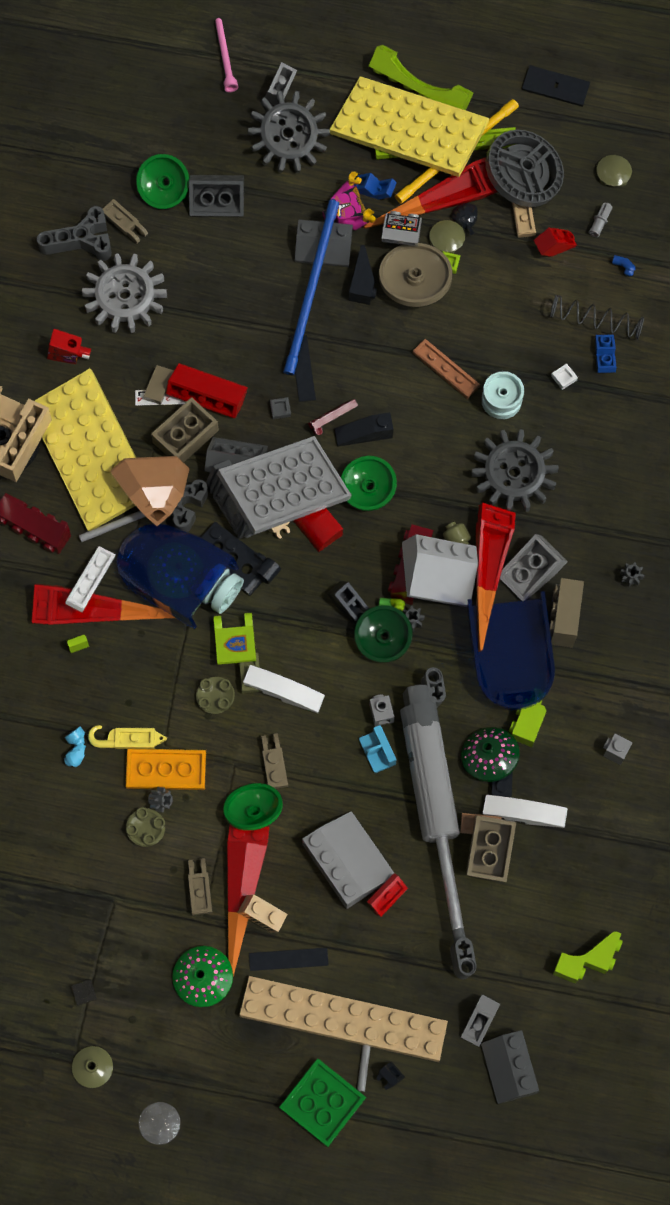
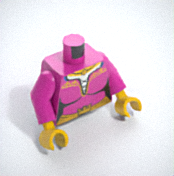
(351, 206)

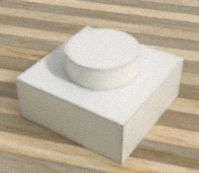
(564, 376)

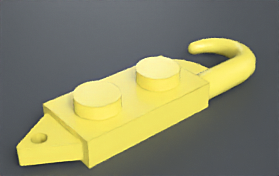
(128, 738)

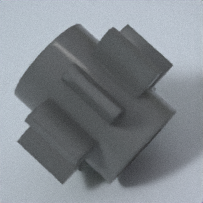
(627, 572)
(414, 613)
(160, 799)

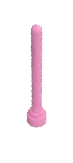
(230, 82)

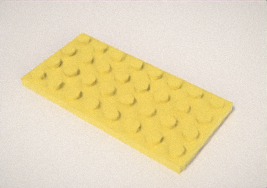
(409, 126)
(85, 447)

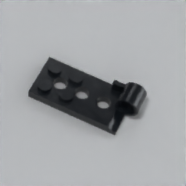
(263, 568)

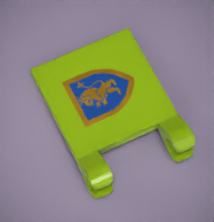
(235, 643)

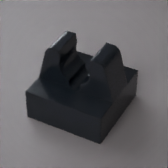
(391, 1074)

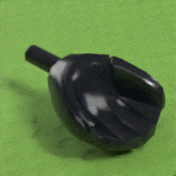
(465, 216)

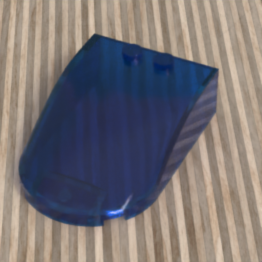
(171, 568)
(517, 653)

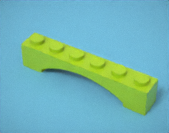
(386, 62)

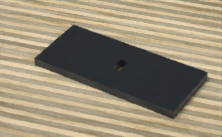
(569, 88)

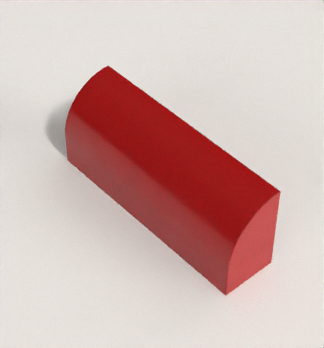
(207, 390)
(320, 528)

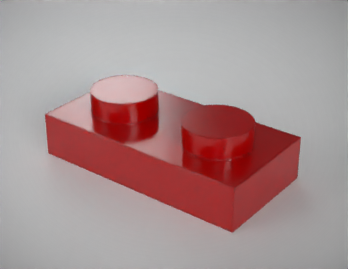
(387, 895)

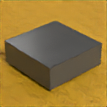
(280, 408)

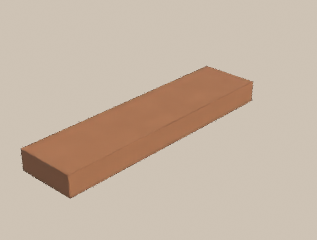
(446, 368)

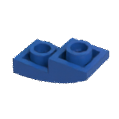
(605, 353)

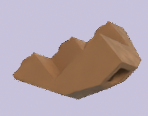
(153, 484)

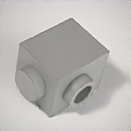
(381, 710)
(617, 748)

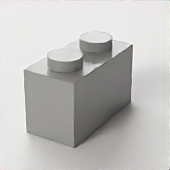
(280, 82)

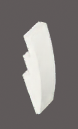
(284, 689)
(525, 811)

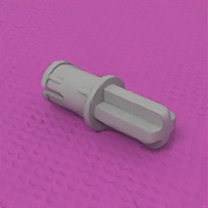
(600, 220)

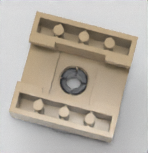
(23, 430)

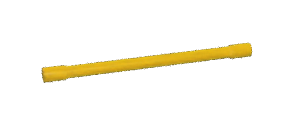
(409, 190)

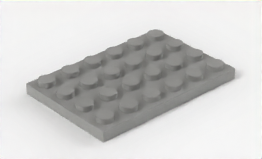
(284, 485)

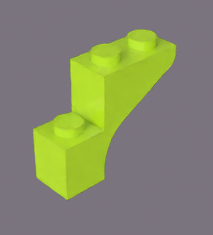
(598, 959)

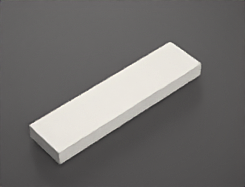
(90, 579)

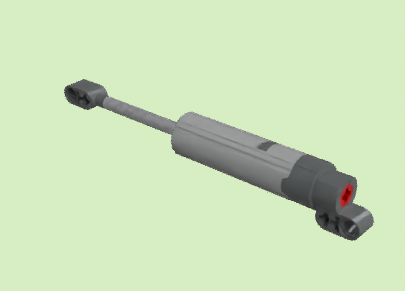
(435, 796)

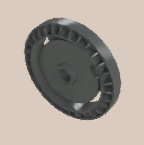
(524, 168)

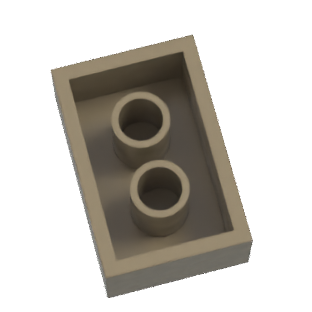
(185, 431)
(565, 612)
(490, 848)

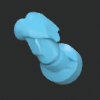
(76, 755)

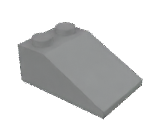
(532, 567)

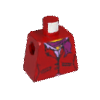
(66, 348)

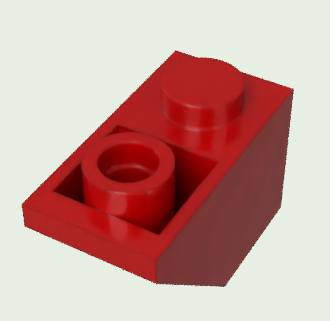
(555, 241)

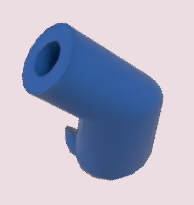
(626, 263)

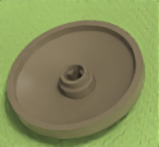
(415, 275)

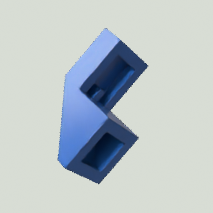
(372, 187)

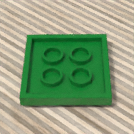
(322, 1102)

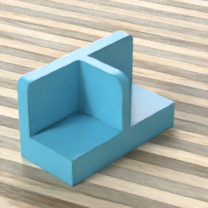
(378, 750)

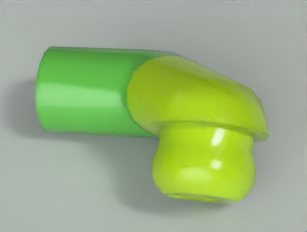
(397, 603)

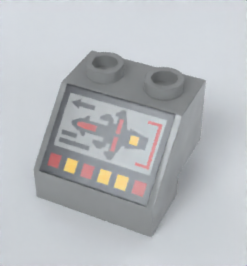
(401, 228)

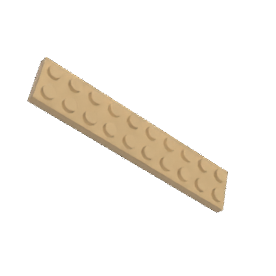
(343, 1019)

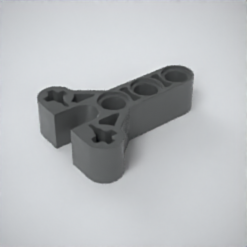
(87, 228)
(183, 514)

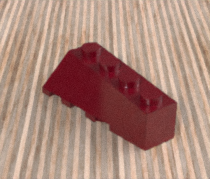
(34, 524)
(398, 588)

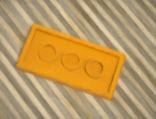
(166, 769)

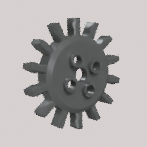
(293, 116)
(510, 454)

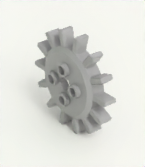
(112, 283)

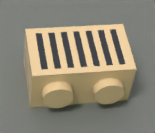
(262, 913)

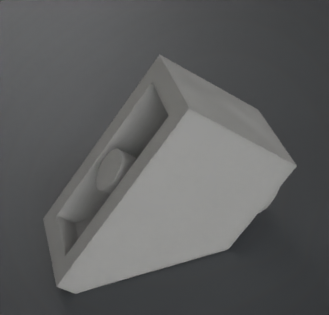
(480, 1020)

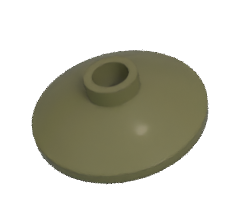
(97, 1076)

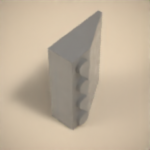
(439, 569)
(347, 859)

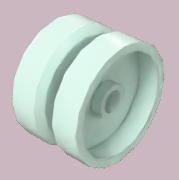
(502, 395)
(224, 591)

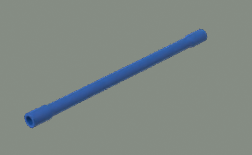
(292, 358)

